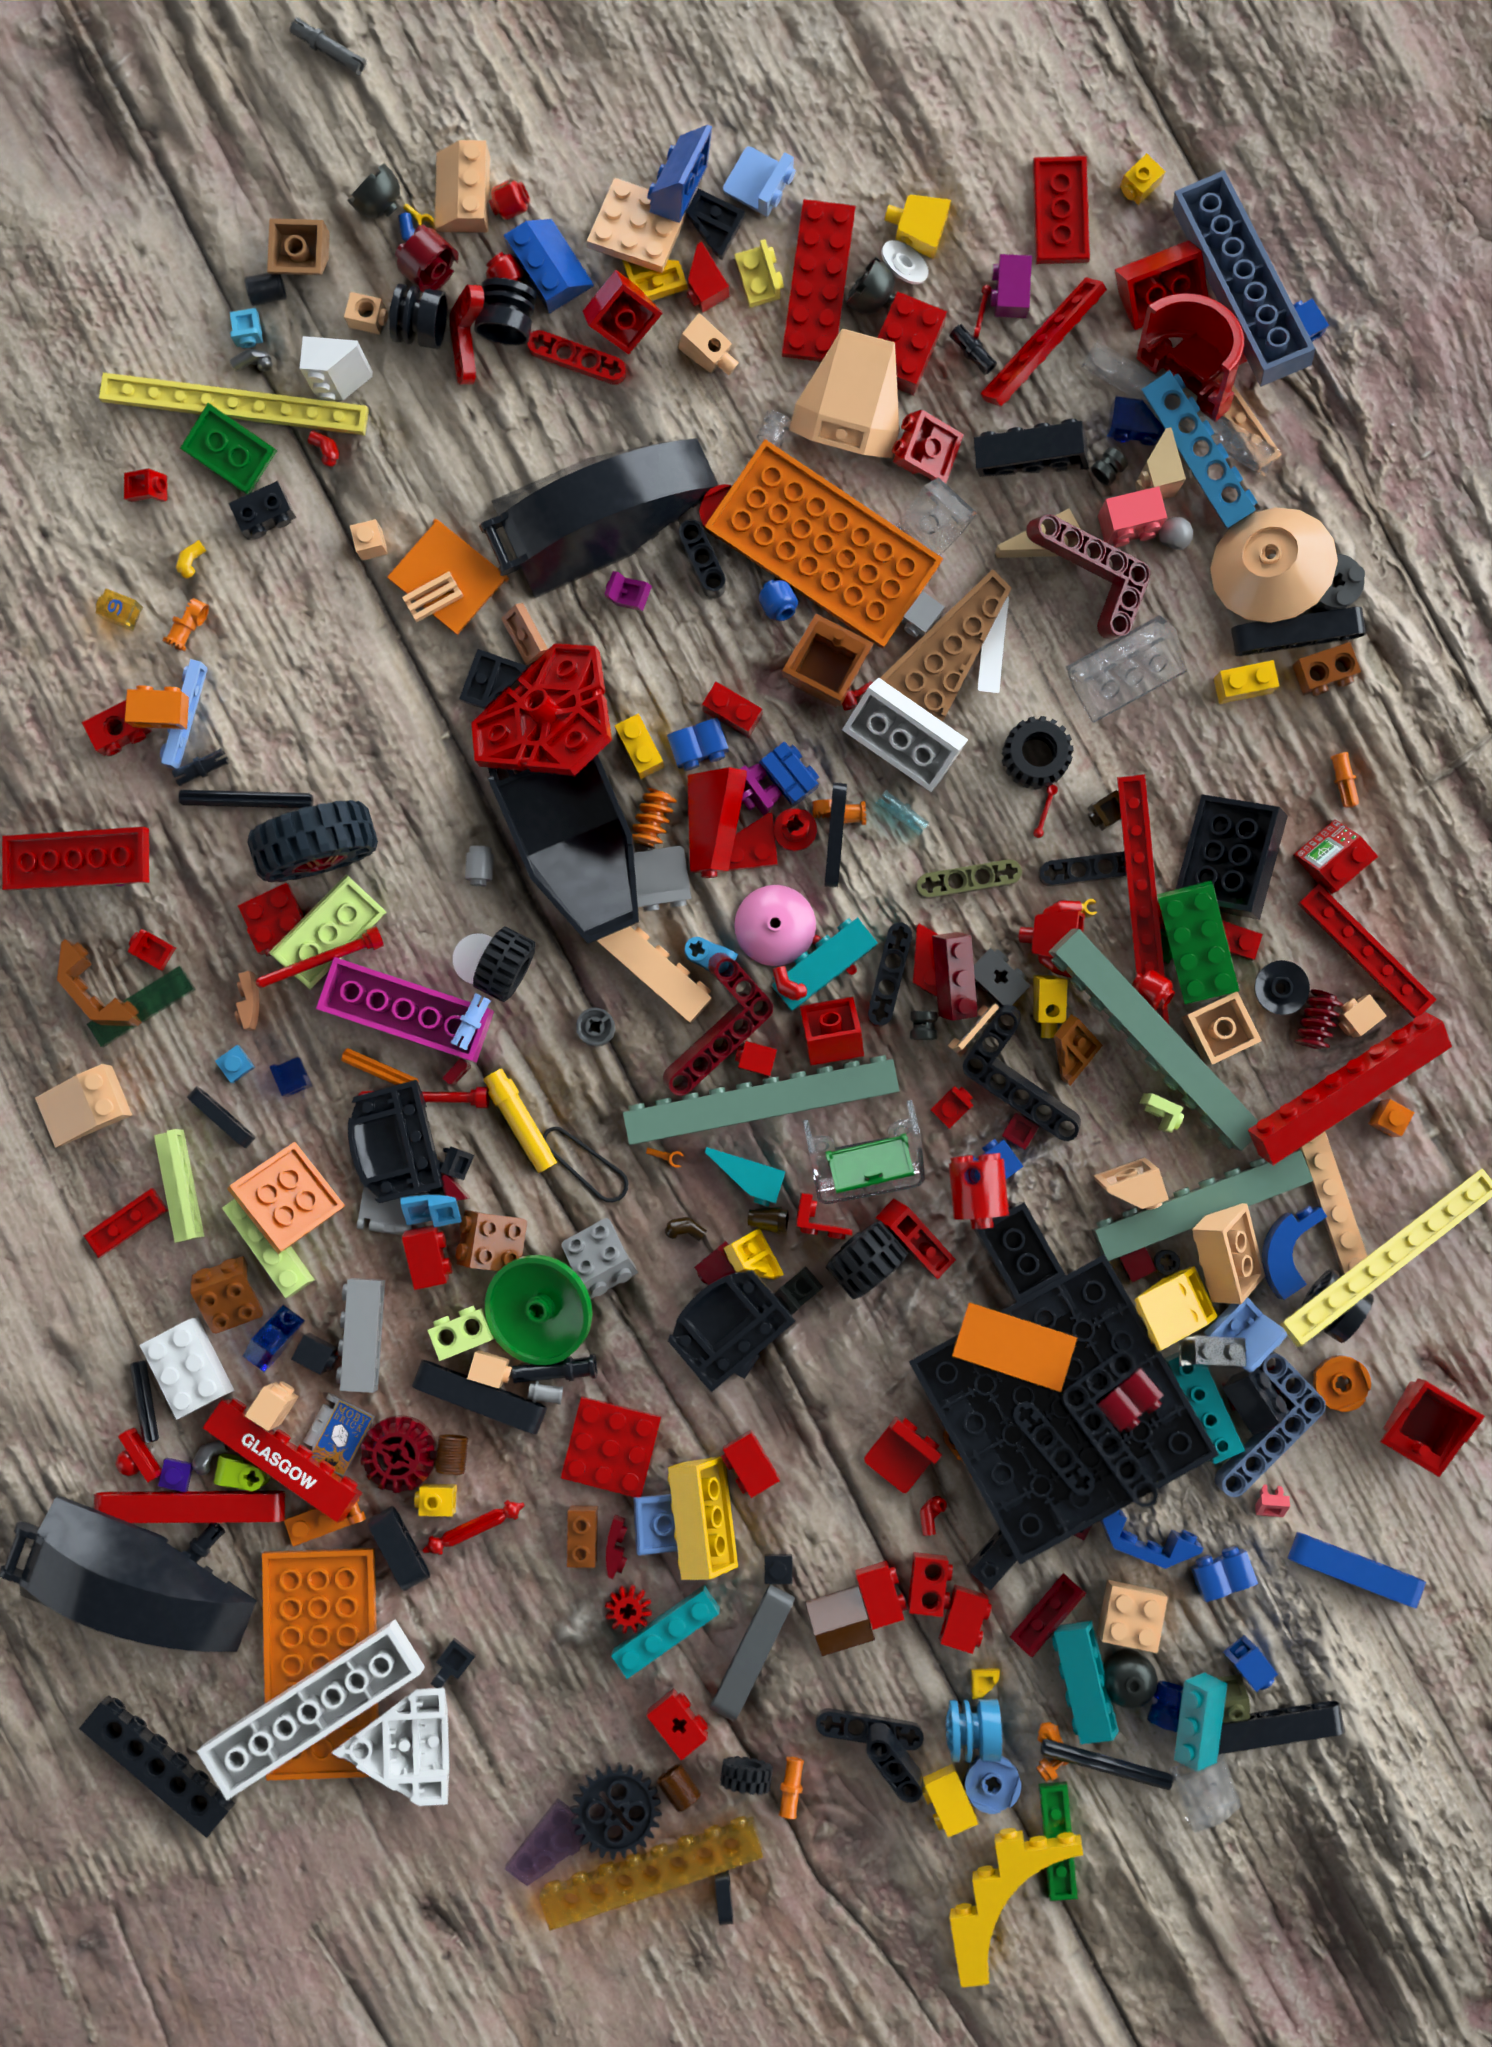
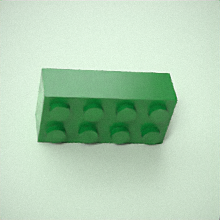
(1198, 942)

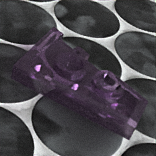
(546, 1845)

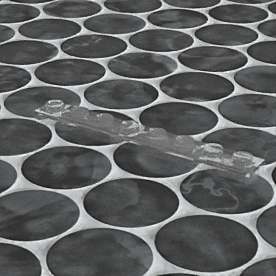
(1133, 378)

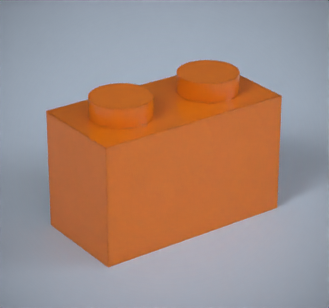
(157, 708)

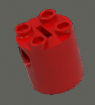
(981, 1198)

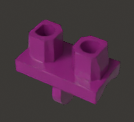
(754, 793)

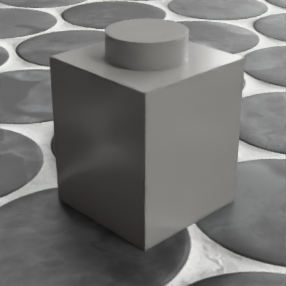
(922, 615)

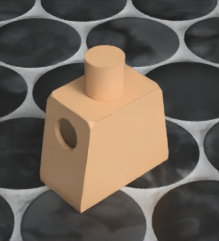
(698, 342)

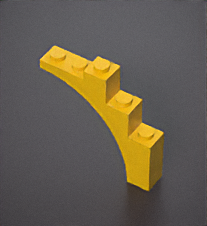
(992, 1889)

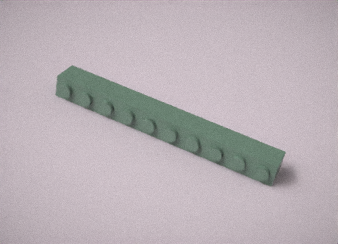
(1155, 1038)
(760, 1101)

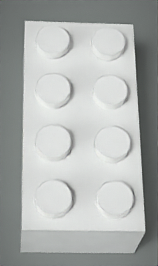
(904, 734)

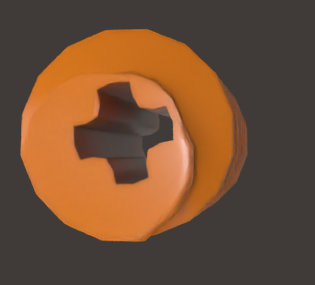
(653, 818)

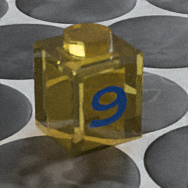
(118, 609)

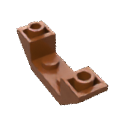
(71, 965)

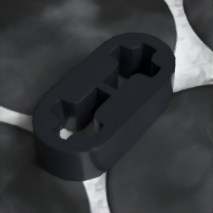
(724, 1898)

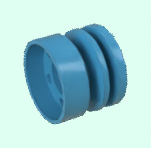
(974, 1730)

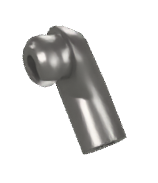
(252, 356)
(204, 1455)

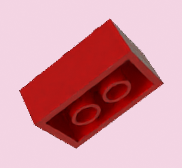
(915, 330)

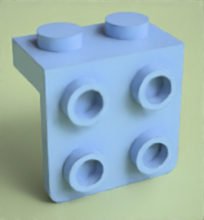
(759, 180)
(1248, 1322)

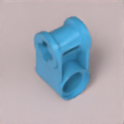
(709, 950)

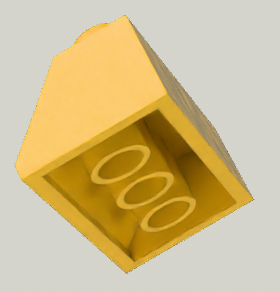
(702, 1518)

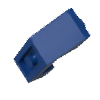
(1176, 1549)

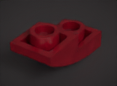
(614, 1554)

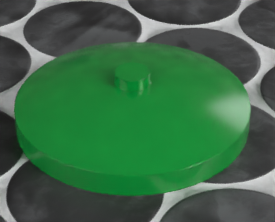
(538, 1309)

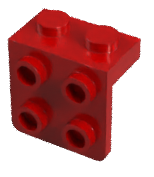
(902, 1454)

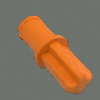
(1345, 779)

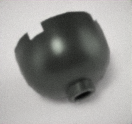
(377, 194)
(872, 289)
(1130, 1679)

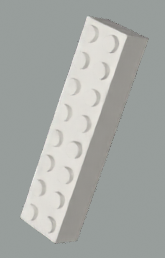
(311, 1709)

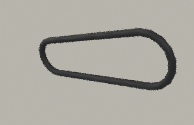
(594, 1154)

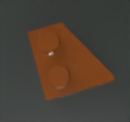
(1074, 1048)

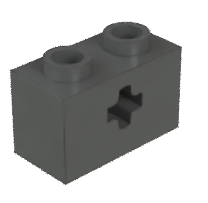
(1000, 993)

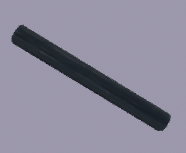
(245, 799)
(1106, 1764)

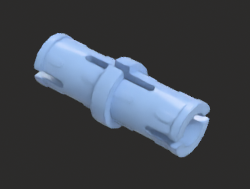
(470, 1021)

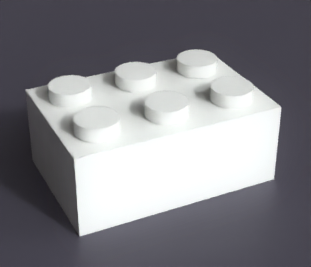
(187, 1367)

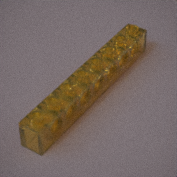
(560, 1912)

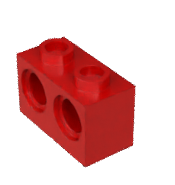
(922, 1584)

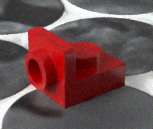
(145, 485)
(952, 1106)

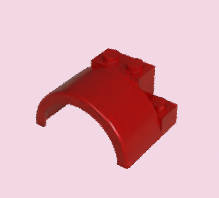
(1206, 354)

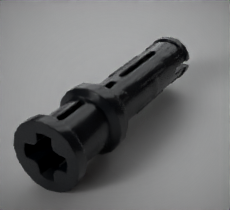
(567, 1369)

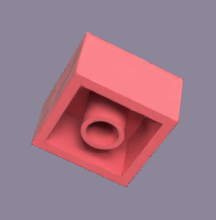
(1132, 517)

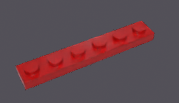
(1043, 341)
(1367, 951)

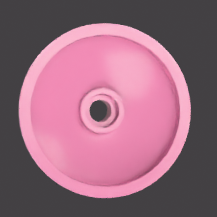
(775, 945)

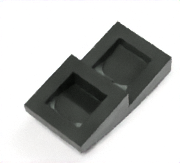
(798, 1290)

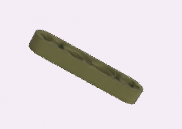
(968, 876)

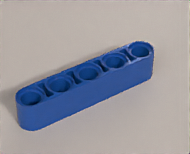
(1356, 1570)

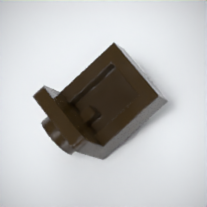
(1105, 811)

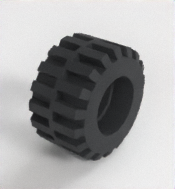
(1050, 734)
(504, 964)

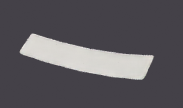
(992, 654)

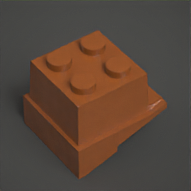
(826, 660)

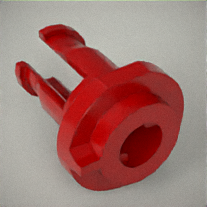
(800, 838)

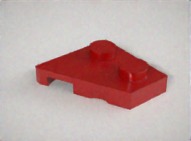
(755, 846)
(924, 960)

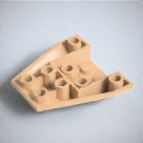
(852, 397)

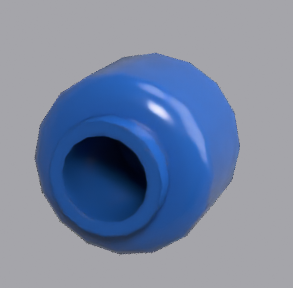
(778, 600)

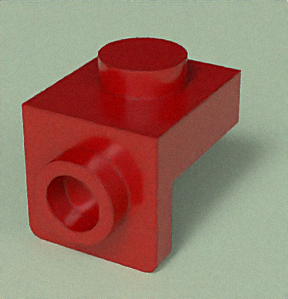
(151, 949)

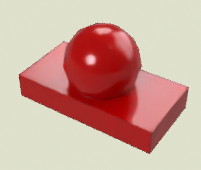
(136, 1457)

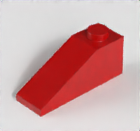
(916, 1237)

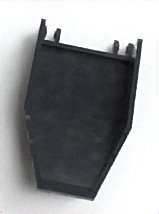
(573, 845)

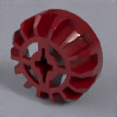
(420, 1464)

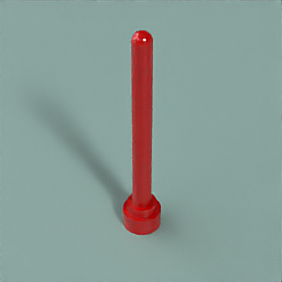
(369, 940)
(477, 1097)

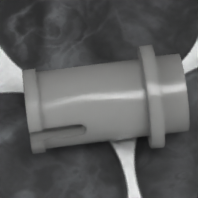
(545, 1393)

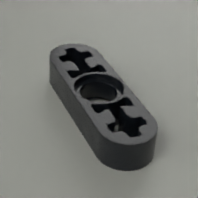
(221, 1117)

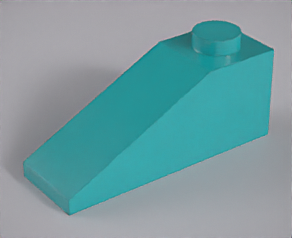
(754, 1178)

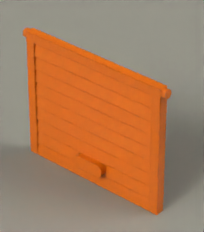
(445, 552)

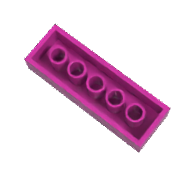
(399, 1008)

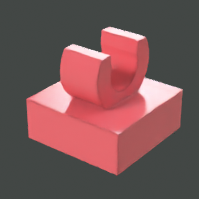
(1272, 1505)

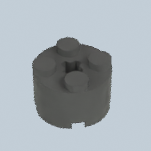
(1349, 585)

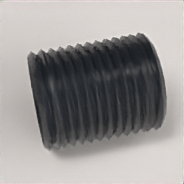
(265, 288)

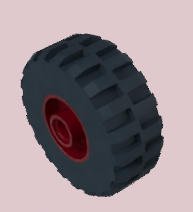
(312, 841)

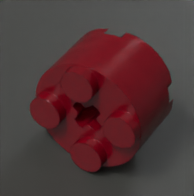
(426, 259)

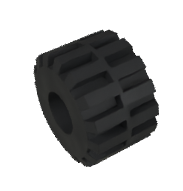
(866, 1260)

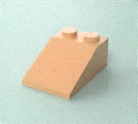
(83, 1105)

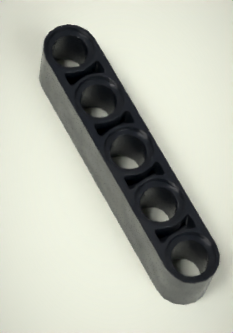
(1299, 631)
(478, 1397)
(1282, 1727)

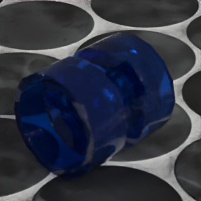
(1166, 1710)

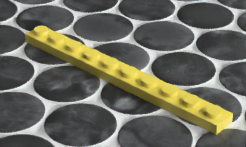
(234, 403)
(1388, 1258)

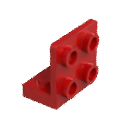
(807, 1209)

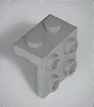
(661, 878)
(599, 1257)

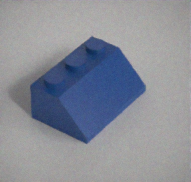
(681, 174)
(548, 262)

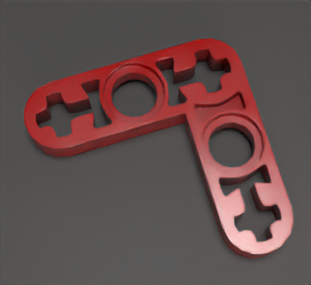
(461, 319)

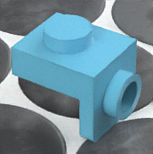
(246, 328)

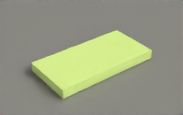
(333, 921)

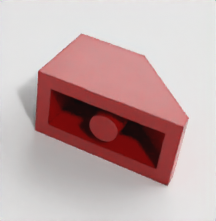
(705, 281)

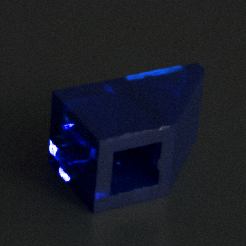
(1133, 421)
(273, 1338)

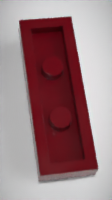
(1047, 1615)

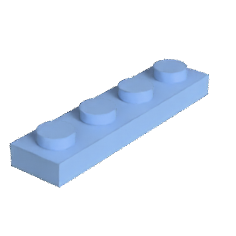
(193, 679)

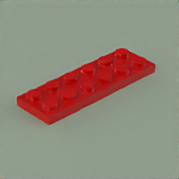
(818, 279)
(75, 859)

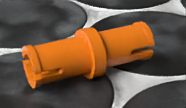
(791, 1787)

